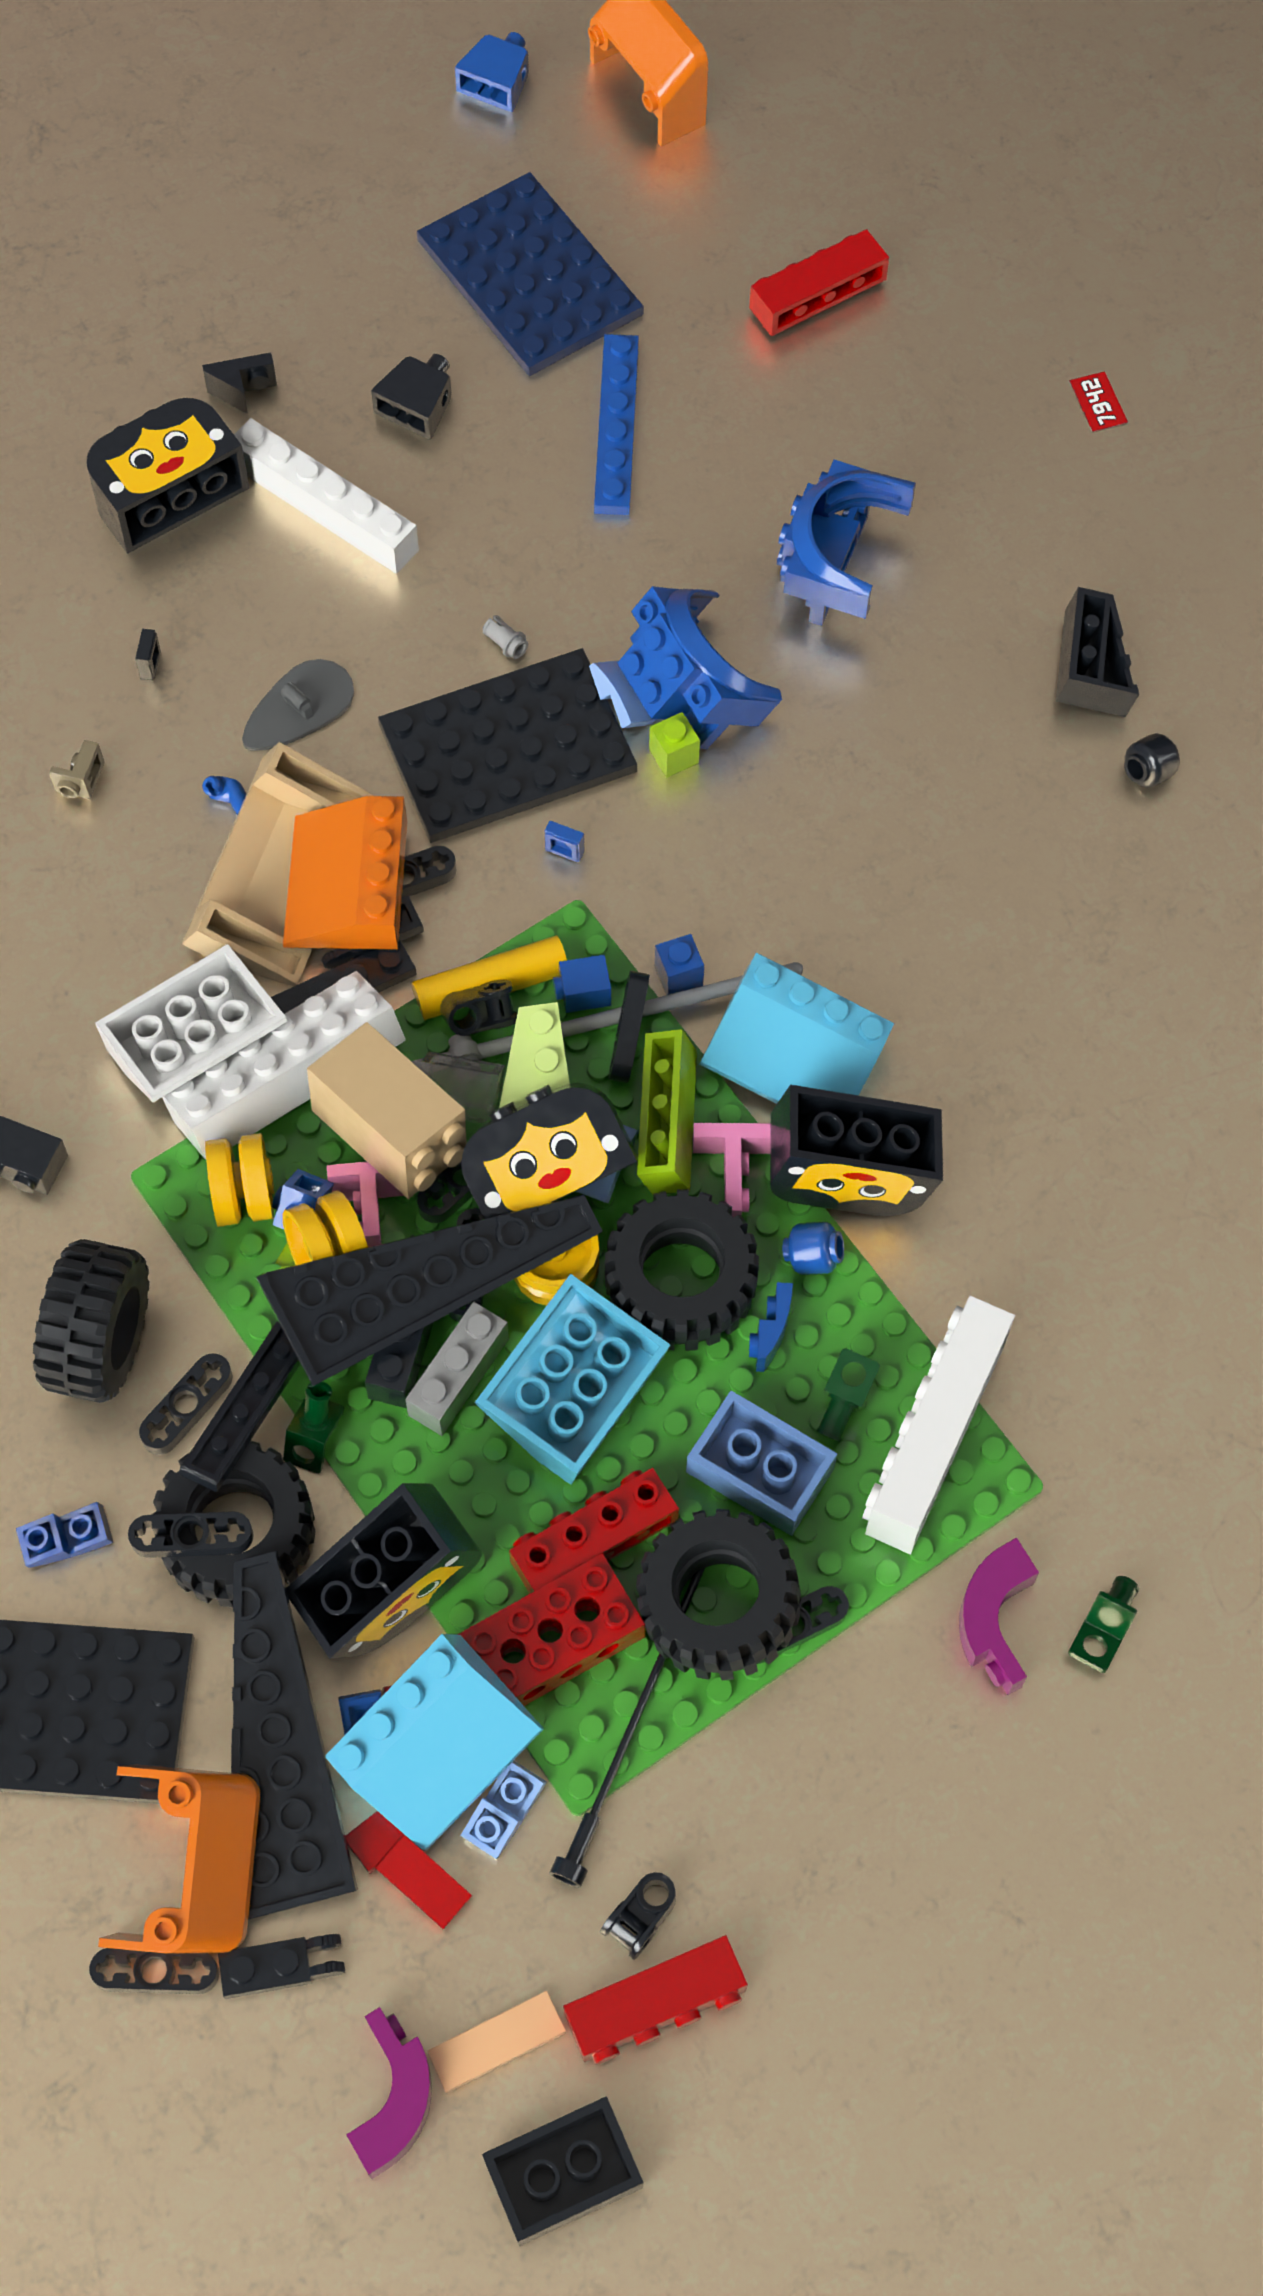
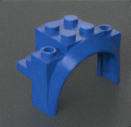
(822, 543)
(680, 671)

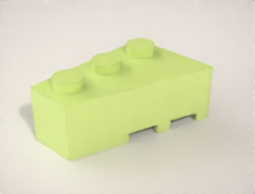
(535, 1054)

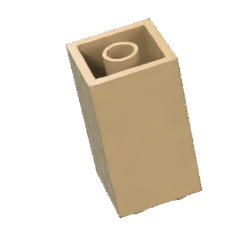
(387, 1110)

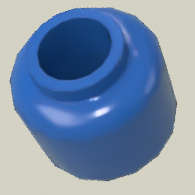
(813, 1248)

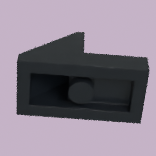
(233, 377)

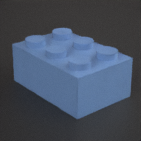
(761, 1462)

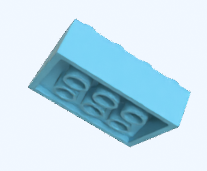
(793, 1033)
(571, 1378)
(434, 1740)

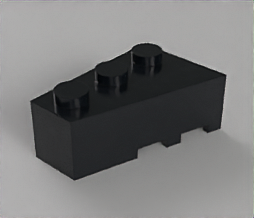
(1092, 656)

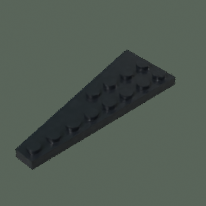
(377, 1295)
(280, 1745)

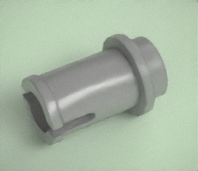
(511, 642)

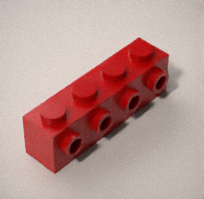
(818, 282)
(605, 1525)
(655, 1999)

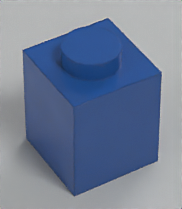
(679, 964)
(583, 983)

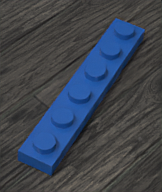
(616, 425)

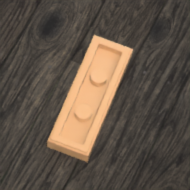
(496, 2042)

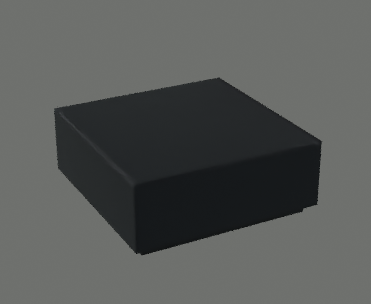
(148, 654)

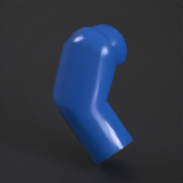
(225, 790)

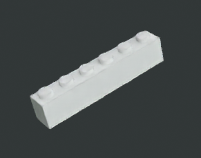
(327, 497)

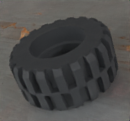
(690, 1222)
(91, 1320)
(254, 1473)
(709, 1543)

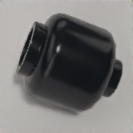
(1151, 760)

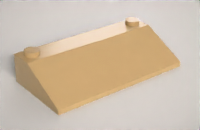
(251, 879)

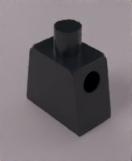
(414, 394)

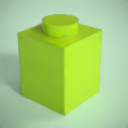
(674, 744)

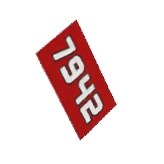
(1098, 401)

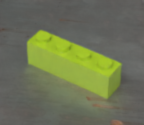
(667, 1111)

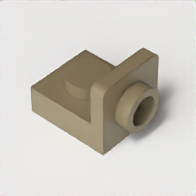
(83, 772)

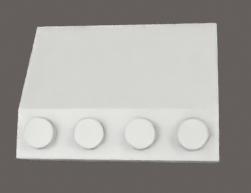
(189, 1023)

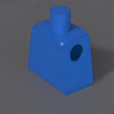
(494, 71)

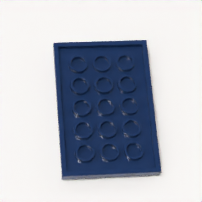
(530, 273)

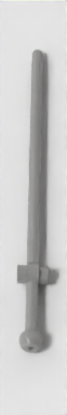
(464, 1046)

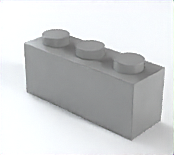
(457, 1368)

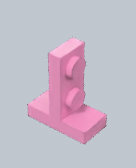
(736, 1144)
(363, 1186)

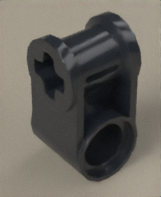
(488, 1008)
(639, 1915)

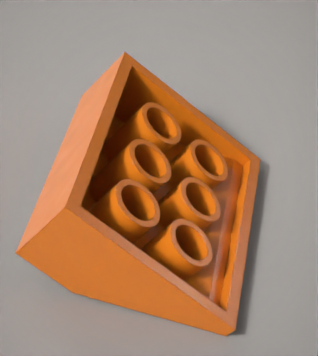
(347, 875)

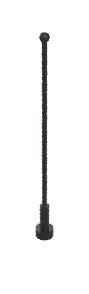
(569, 1868)

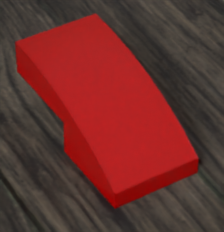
(423, 1881)

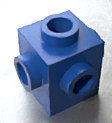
(299, 1189)

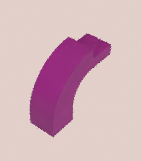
(993, 1583)
(400, 2121)

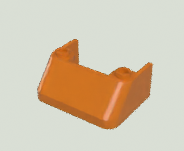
(663, 56)
(217, 1865)

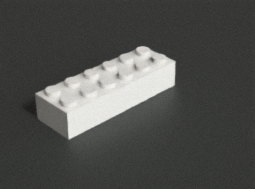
(272, 1071)
(942, 1416)

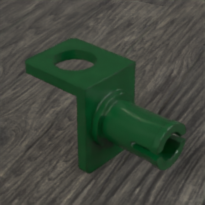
(845, 1397)
(312, 1427)
(1107, 1622)

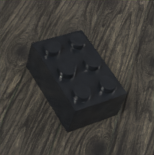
(563, 2171)

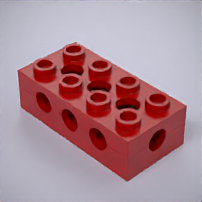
(556, 1608)

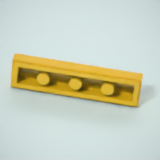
(521, 966)

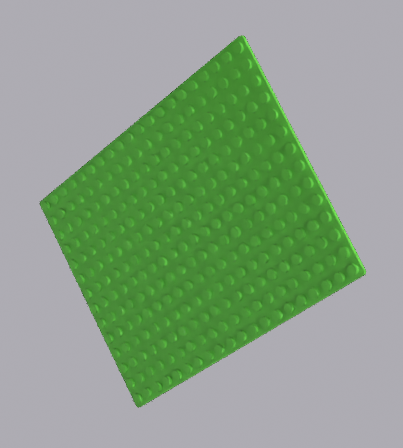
(507, 1493)

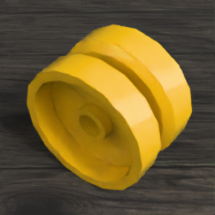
(246, 1179)
(323, 1231)
(546, 1279)

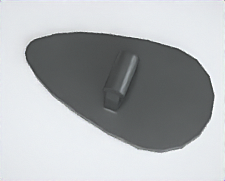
(299, 704)

